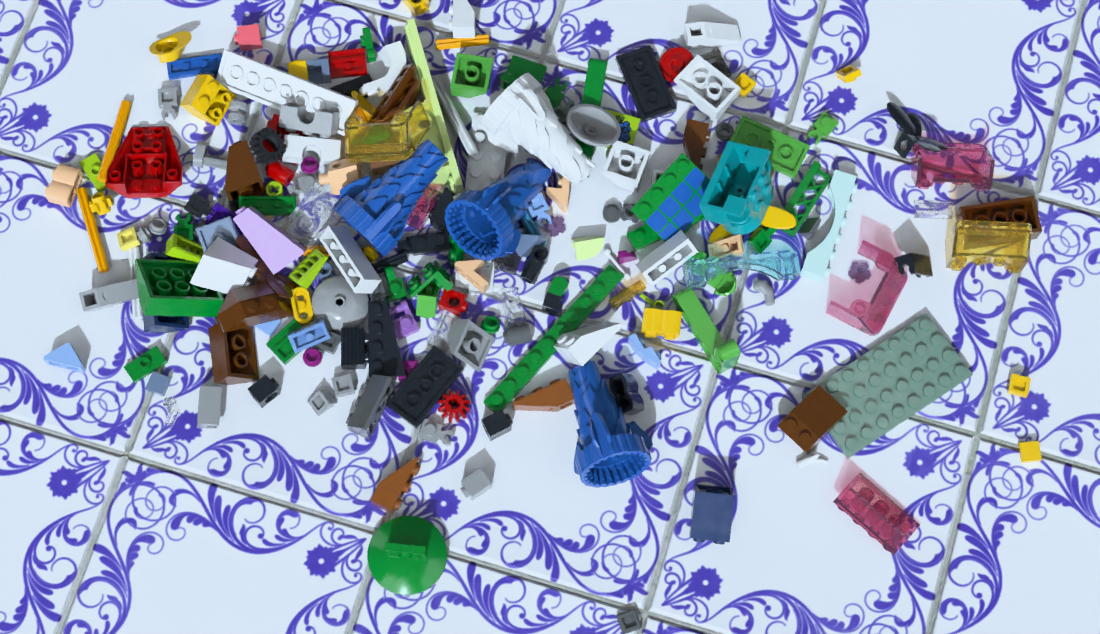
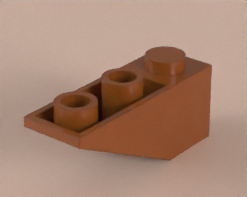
(551, 398)
(391, 489)

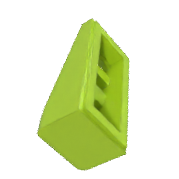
(179, 248)
(304, 272)

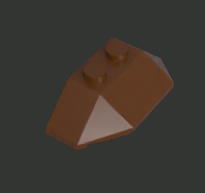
(399, 96)
(252, 307)

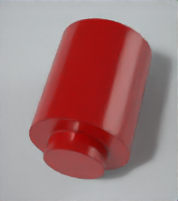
(280, 172)

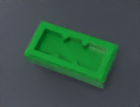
(145, 364)

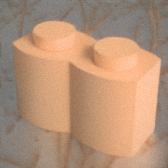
(64, 185)

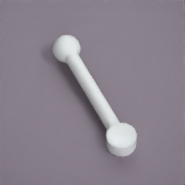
(607, 252)

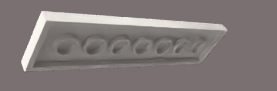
(278, 87)

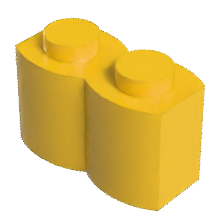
(661, 323)

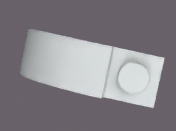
(394, 60)

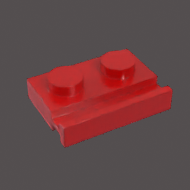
(347, 63)

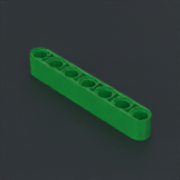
(593, 93)

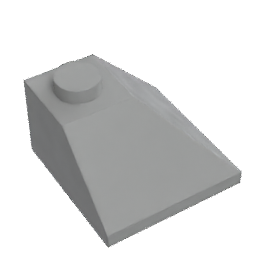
(469, 343)

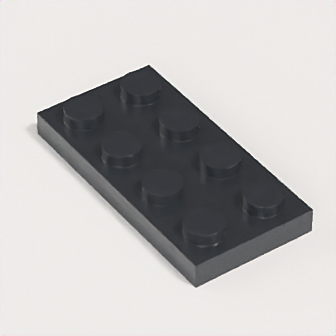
(646, 84)
(425, 387)

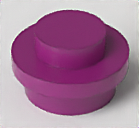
(309, 165)
(312, 357)

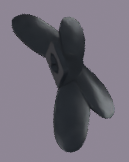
(912, 132)

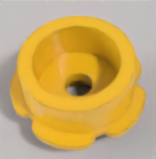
(370, 253)

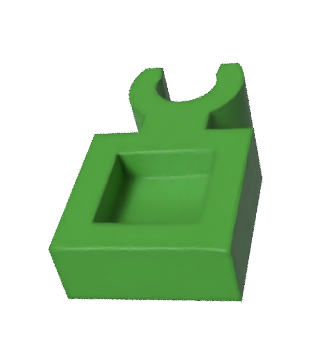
(823, 126)

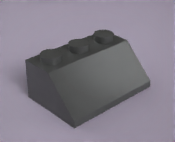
(370, 405)

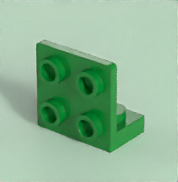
(518, 67)
(429, 272)

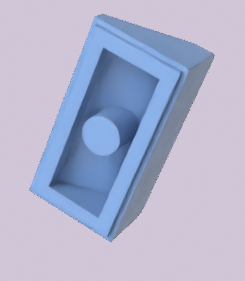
(308, 335)

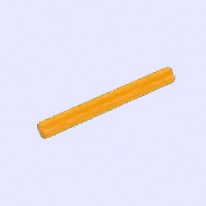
(114, 139)
(92, 230)

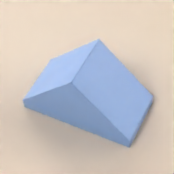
(65, 358)

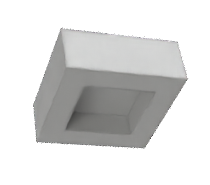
(343, 385)

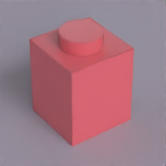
(248, 37)

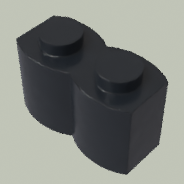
(626, 393)

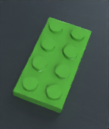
(786, 152)

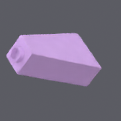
(269, 240)

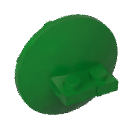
(407, 555)

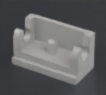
(209, 407)

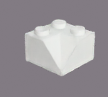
(626, 165)

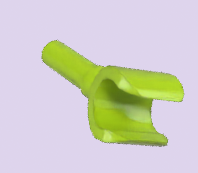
(651, 302)

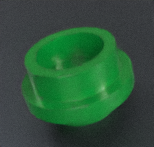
(490, 324)

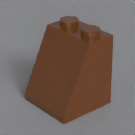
(242, 173)

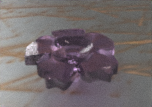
(556, 226)
(859, 272)

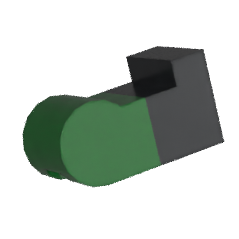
(556, 291)

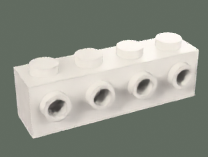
(350, 259)

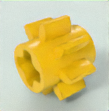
(101, 203)

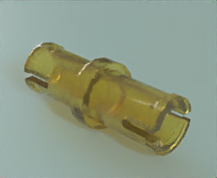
(627, 294)

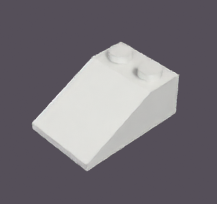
(707, 88)
(583, 343)

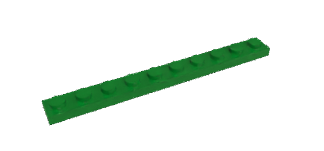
(545, 349)

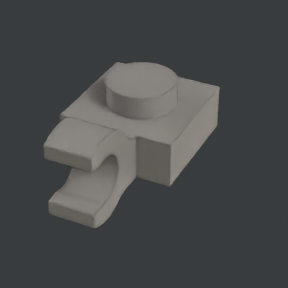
(304, 184)

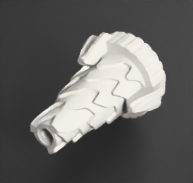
(527, 119)

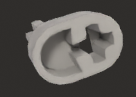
(201, 158)

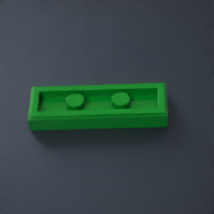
(269, 204)

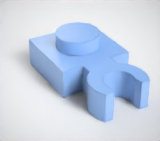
(539, 210)

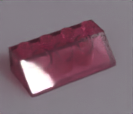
(876, 513)

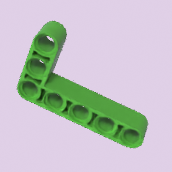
(720, 353)

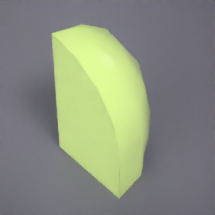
(587, 246)

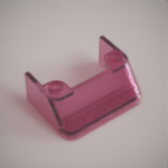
(873, 315)

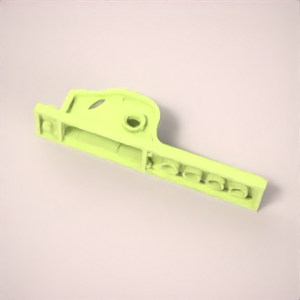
(437, 132)

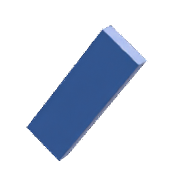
(194, 66)

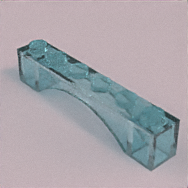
(777, 265)

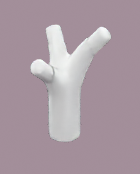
(812, 458)

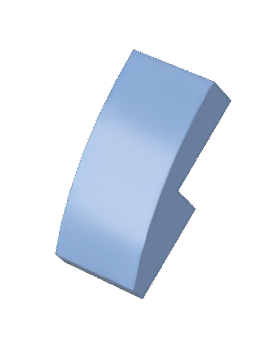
(647, 355)

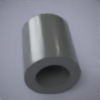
(517, 334)

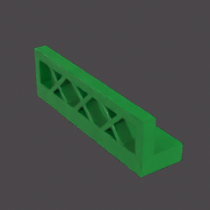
(800, 193)

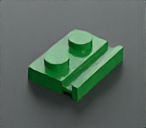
(281, 345)

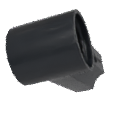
(534, 266)

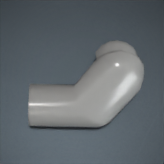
(767, 290)

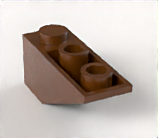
(694, 140)

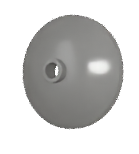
(593, 125)
(335, 317)

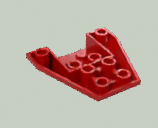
(146, 164)

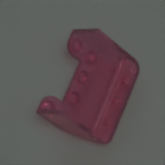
(957, 164)

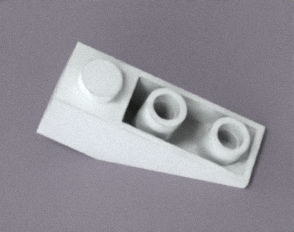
(463, 19)
(710, 34)

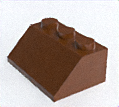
(233, 355)

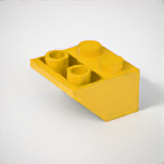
(207, 99)

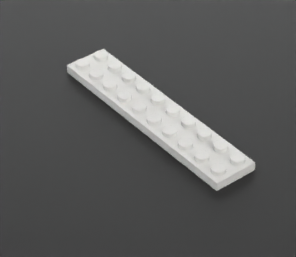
(481, 172)

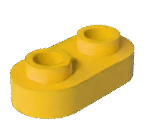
(302, 307)

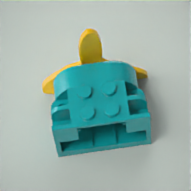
(742, 194)

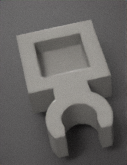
(167, 101)
(432, 432)

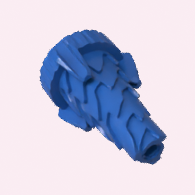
(383, 207)
(487, 219)
(608, 446)

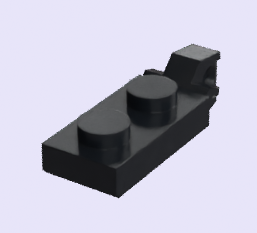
(425, 243)

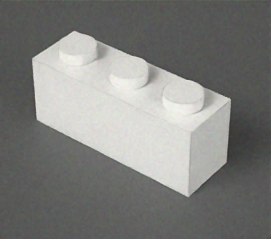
(666, 258)

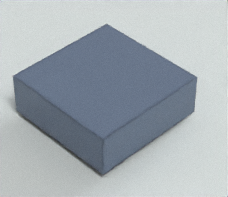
(158, 383)

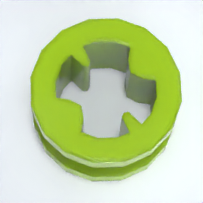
(274, 184)

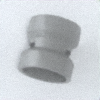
(237, 112)

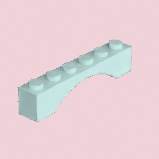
(839, 193)

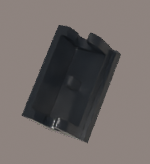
(917, 264)

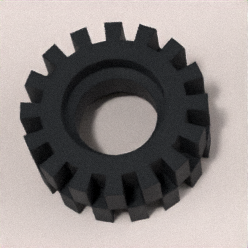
(259, 150)

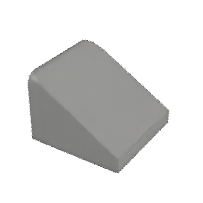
(322, 401)

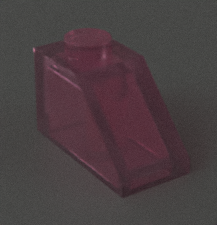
(421, 212)

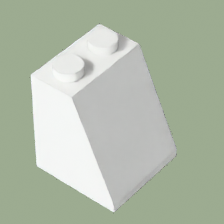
(224, 268)

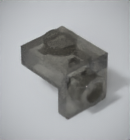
(508, 264)

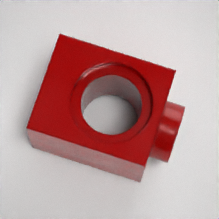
(448, 296)

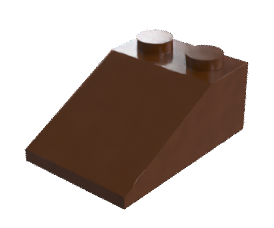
(812, 419)

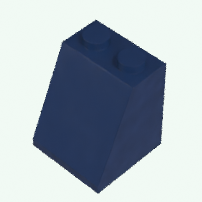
(711, 513)

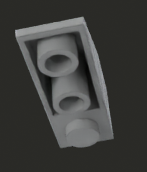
(109, 295)

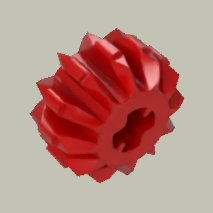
(445, 406)

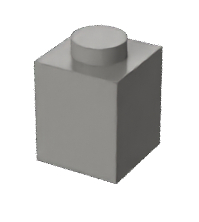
(475, 484)

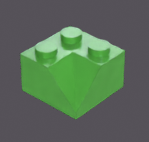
(471, 75)

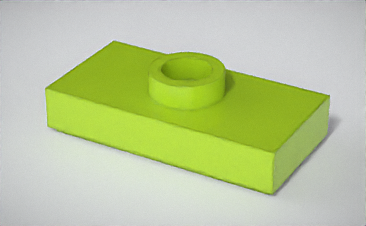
(91, 166)

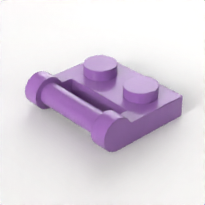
(406, 324)

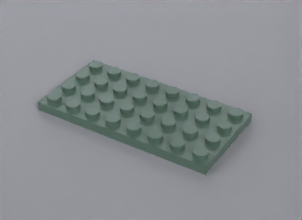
(892, 384)

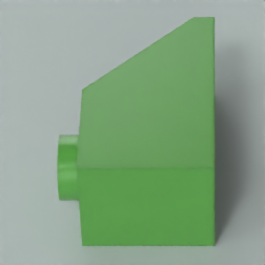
(428, 301)

